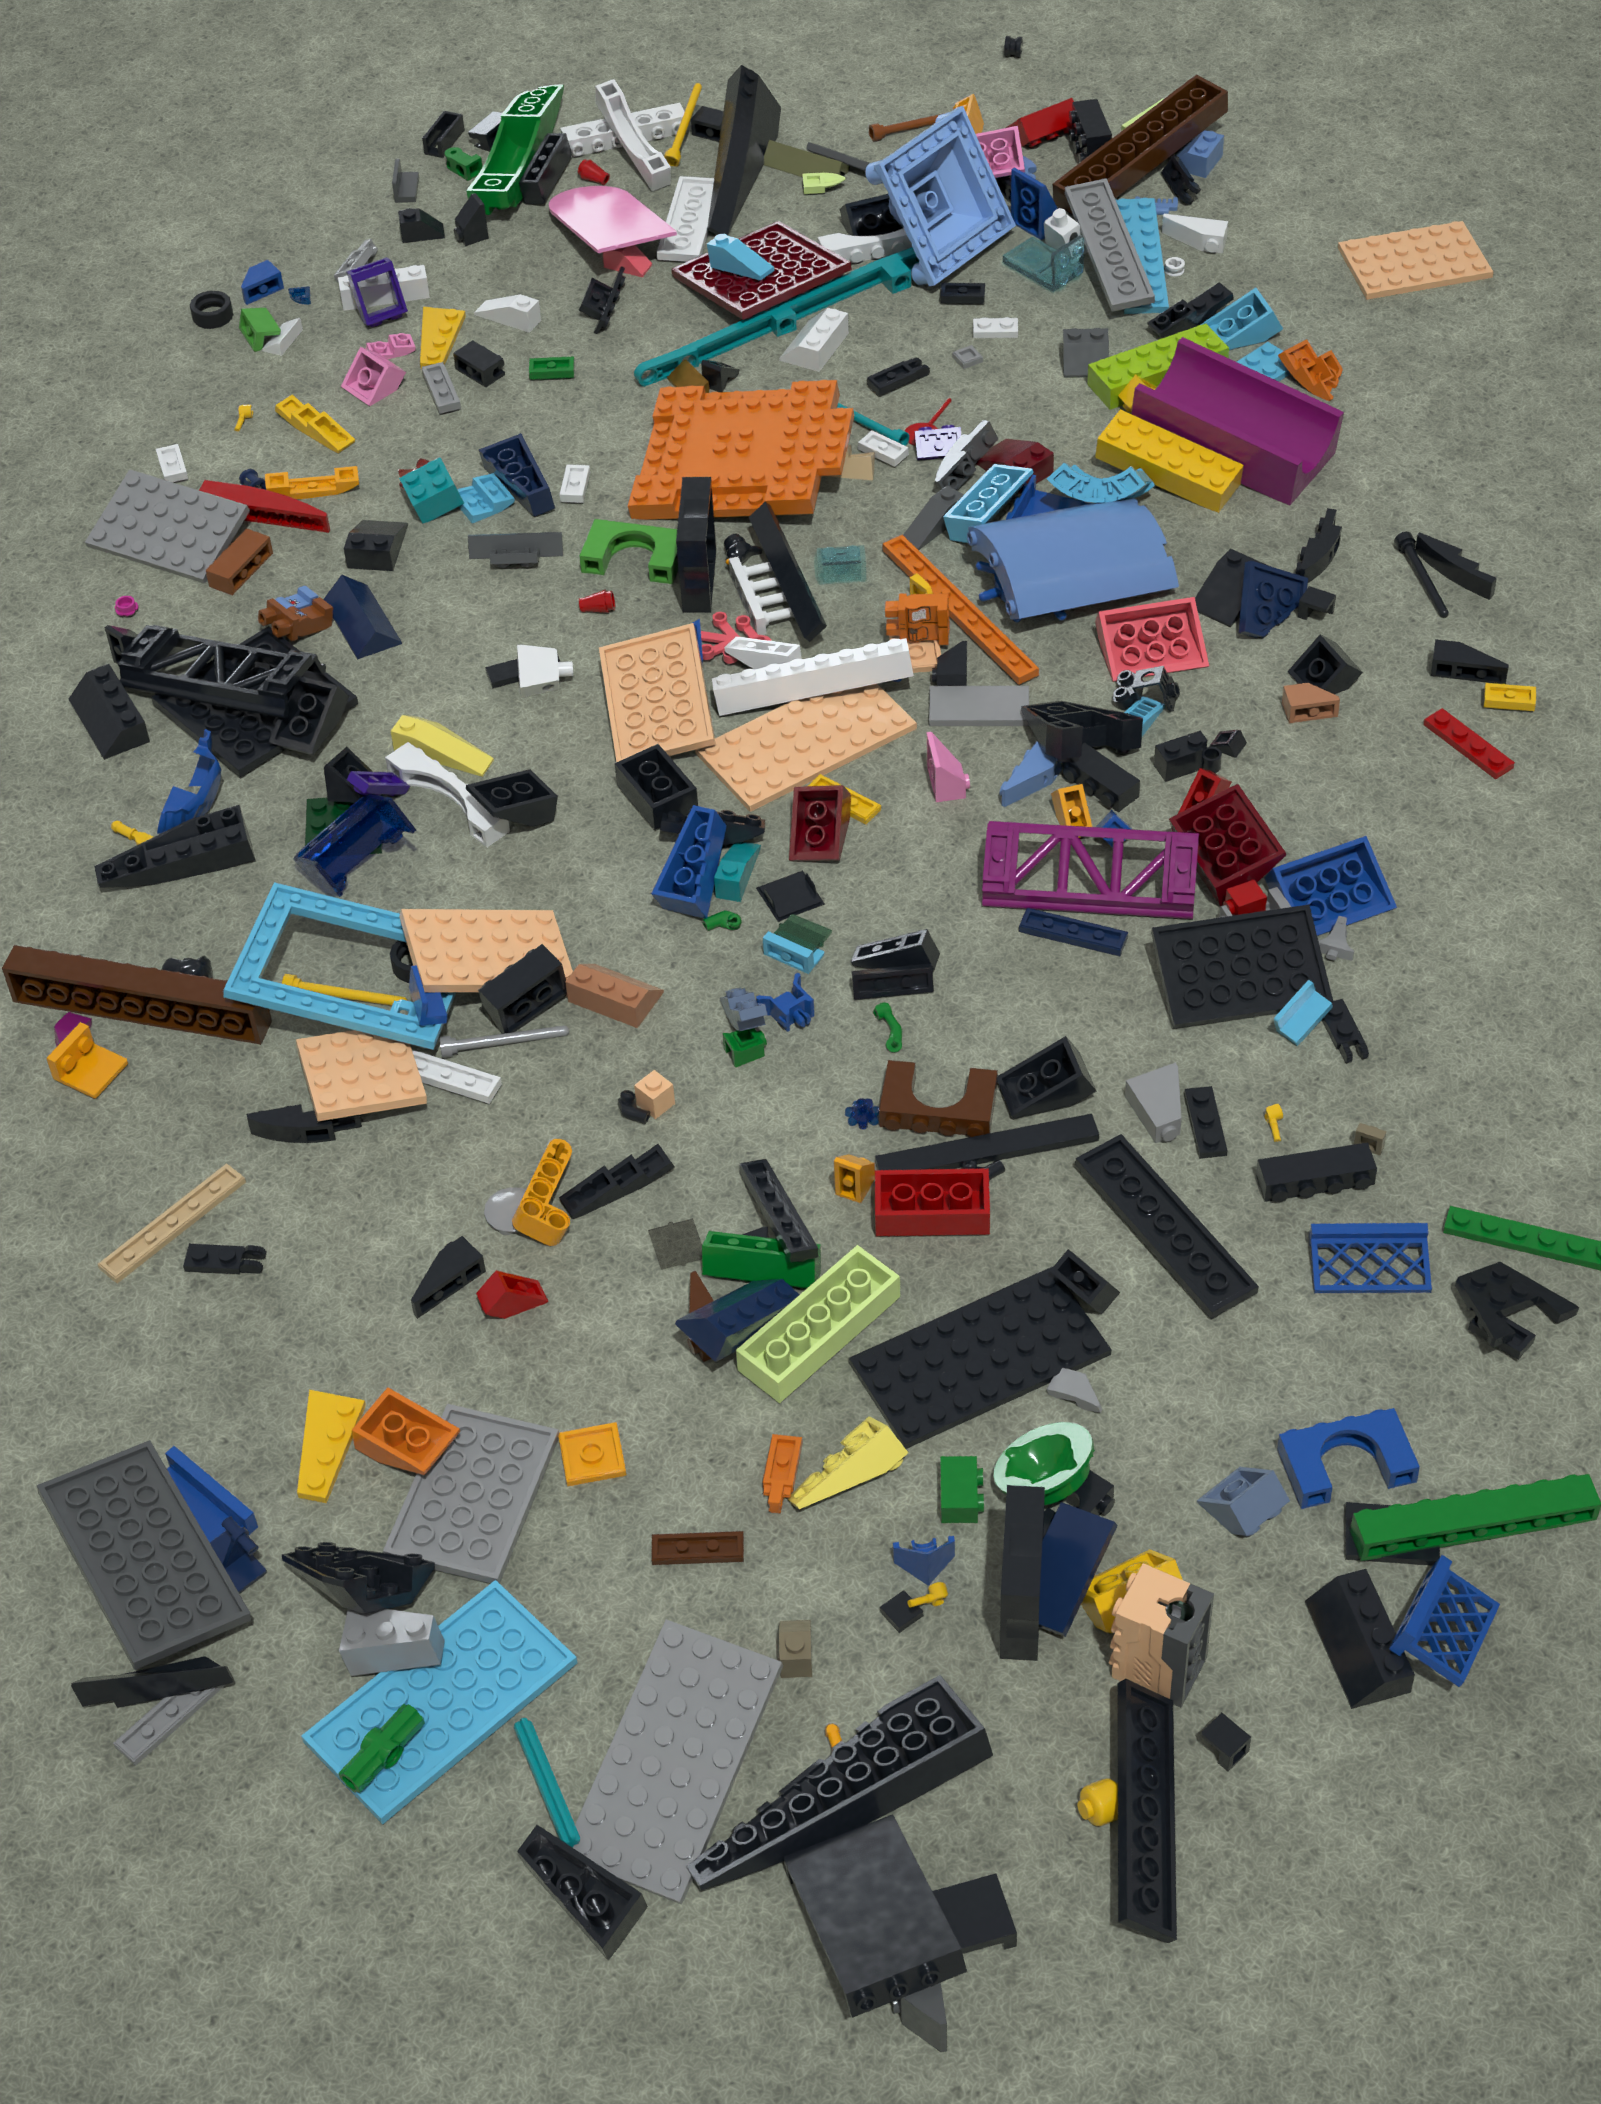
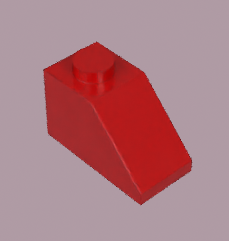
(1203, 787)
(509, 1295)

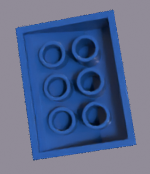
(1335, 884)

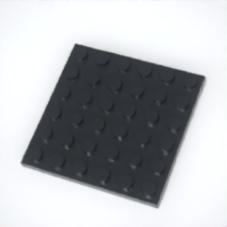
(238, 736)

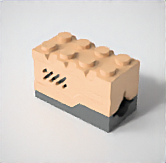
(1161, 1633)

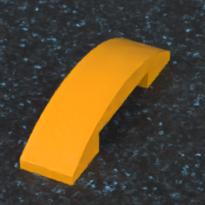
(312, 487)

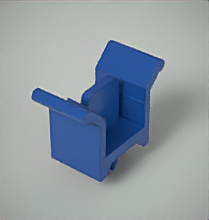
(790, 1007)

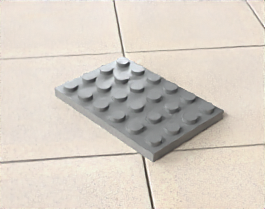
(167, 525)
(475, 1495)

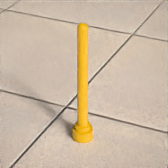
(673, 154)
(339, 992)

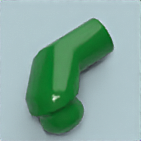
(722, 919)

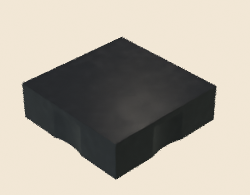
(696, 544)
(1021, 1572)

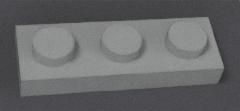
(441, 387)

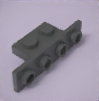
(515, 547)

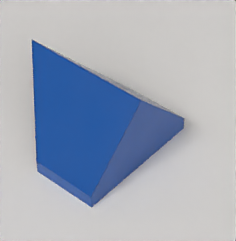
(924, 1560)

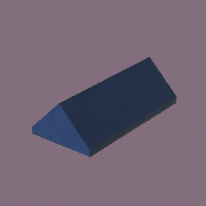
(360, 618)

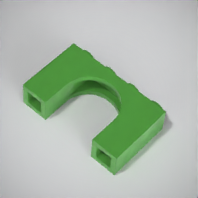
(611, 536)

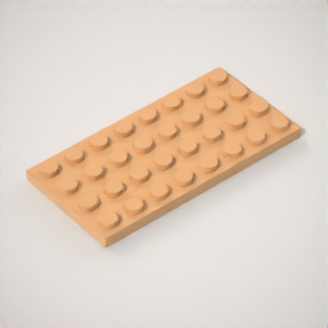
(803, 741)

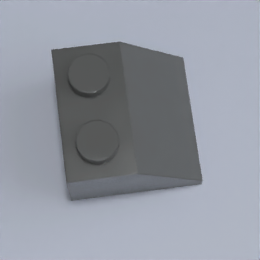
(1082, 348)
(925, 2015)

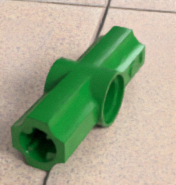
(381, 1748)

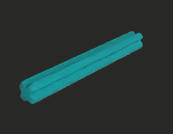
(546, 1782)

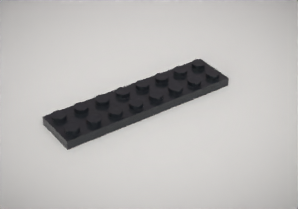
(1166, 1226)
(1146, 1812)

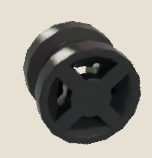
(1013, 46)

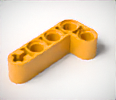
(534, 1214)

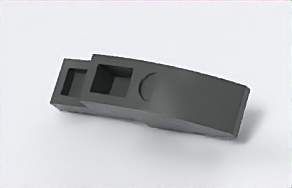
(965, 452)

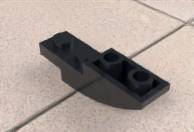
(1191, 314)
(1320, 549)
(738, 827)
(295, 1126)

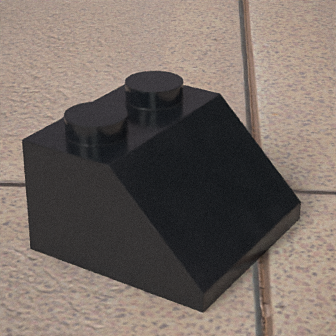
(1325, 666)

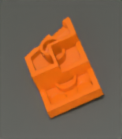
(1312, 372)

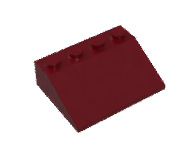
(1231, 841)

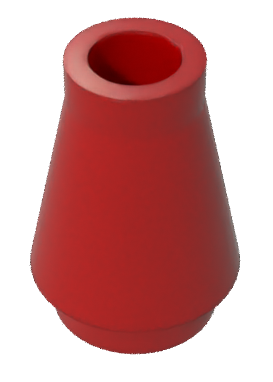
(592, 172)
(598, 602)

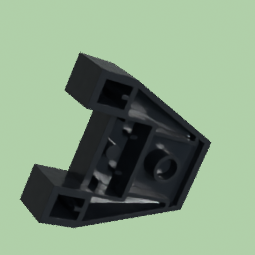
(1065, 726)

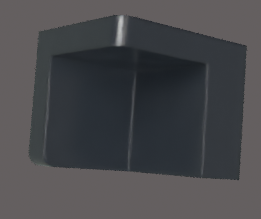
(1315, 599)
(1228, 1740)

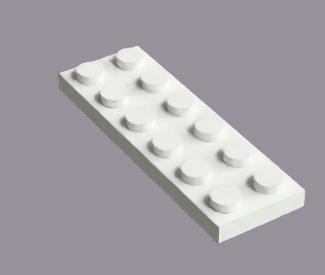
(689, 218)

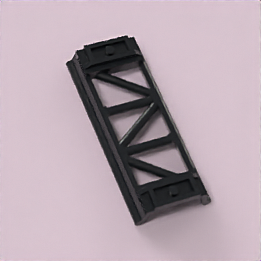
(152, 645)

